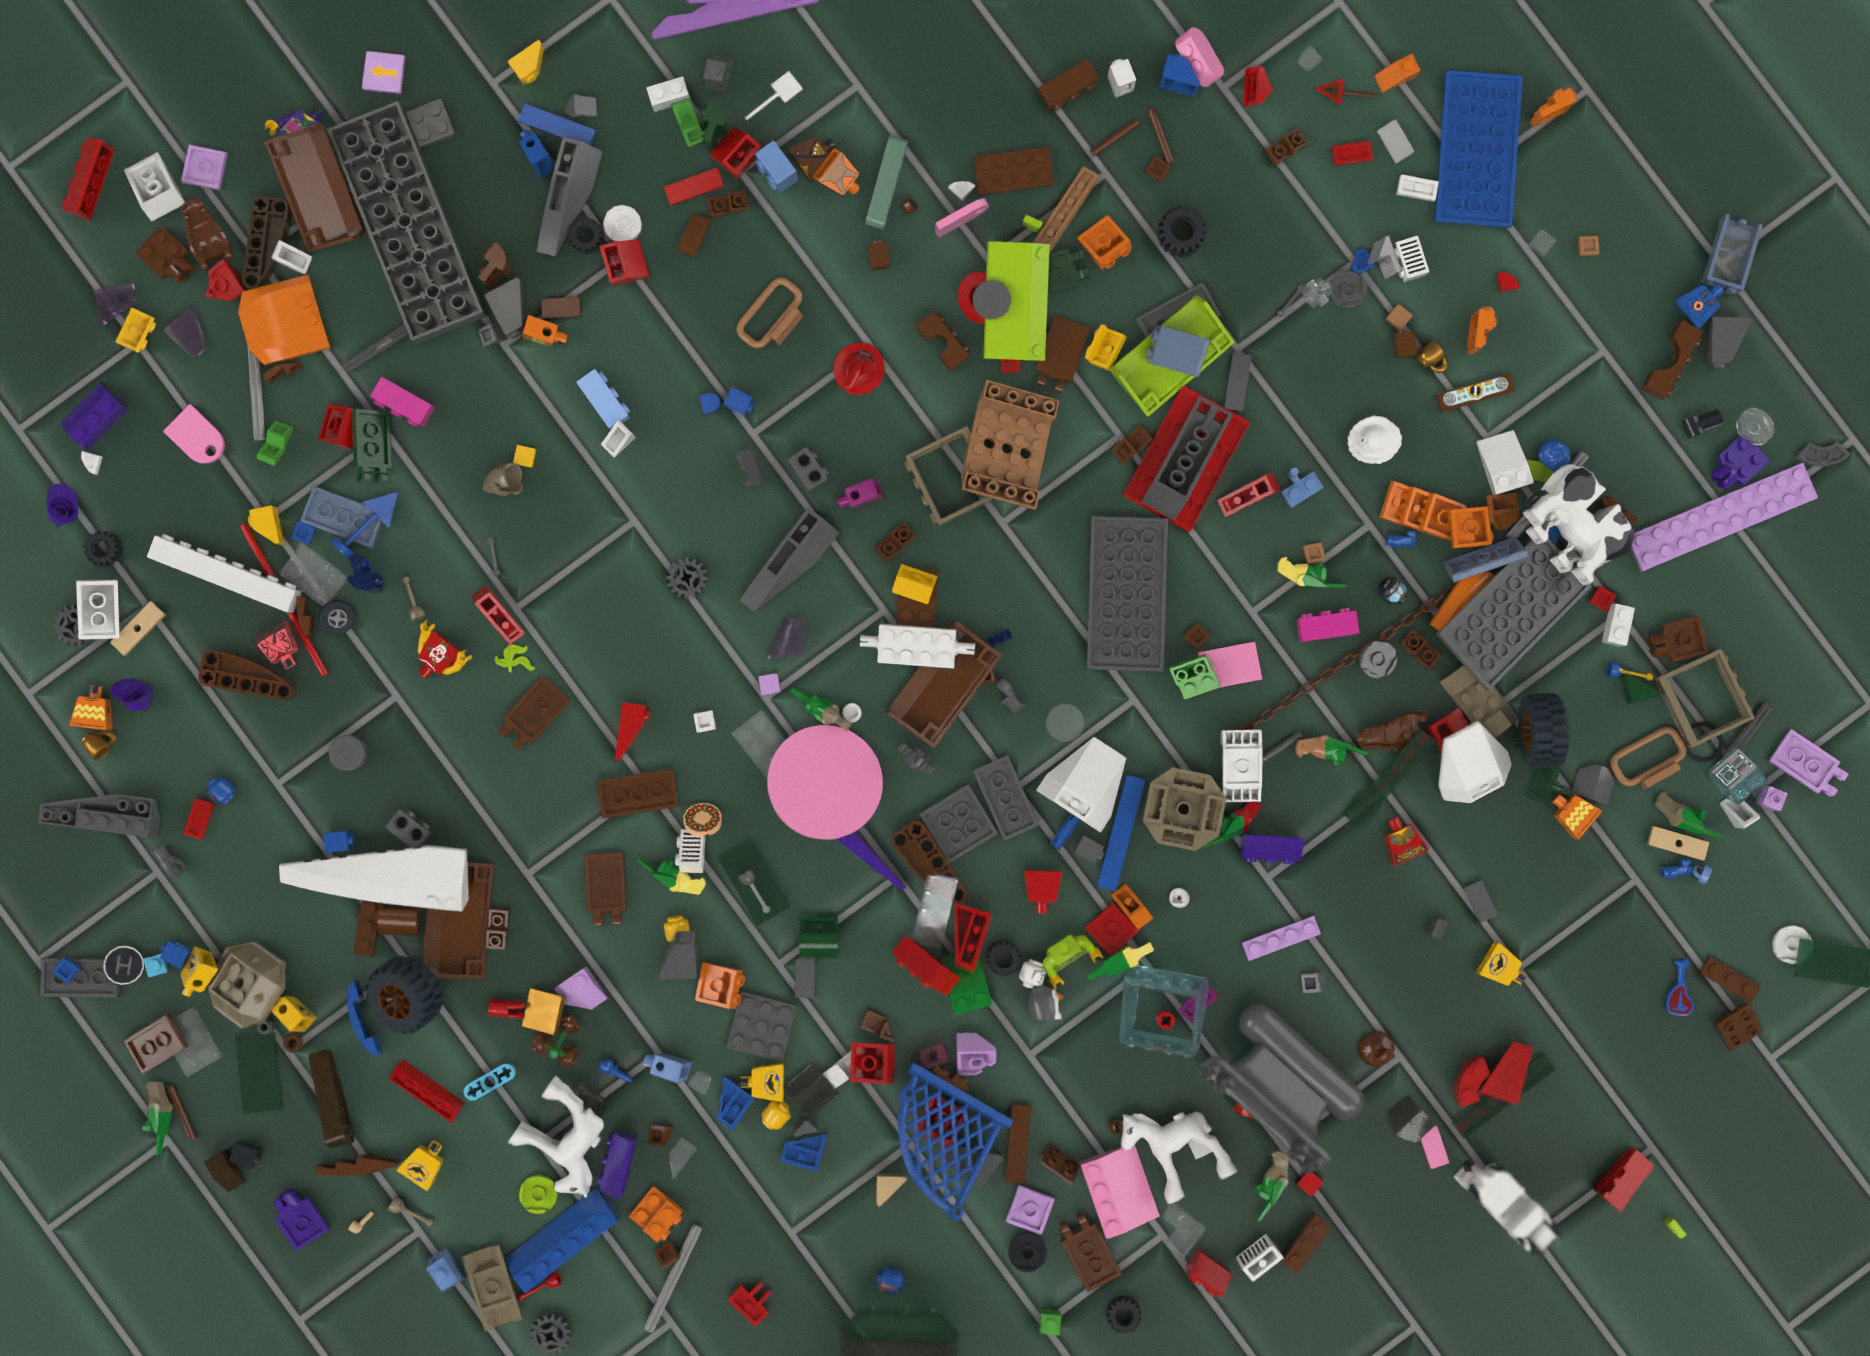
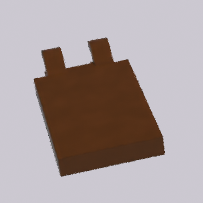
(1062, 352)
(534, 712)
(605, 886)
(1089, 1253)

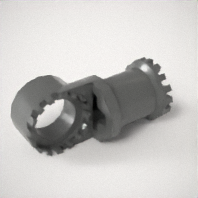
(1011, 700)
(166, 860)

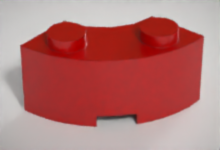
(1469, 1080)

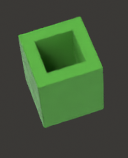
(1050, 1322)

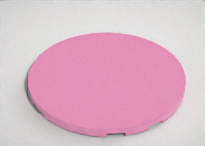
(824, 782)

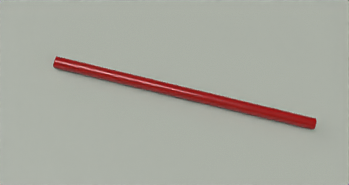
(293, 616)

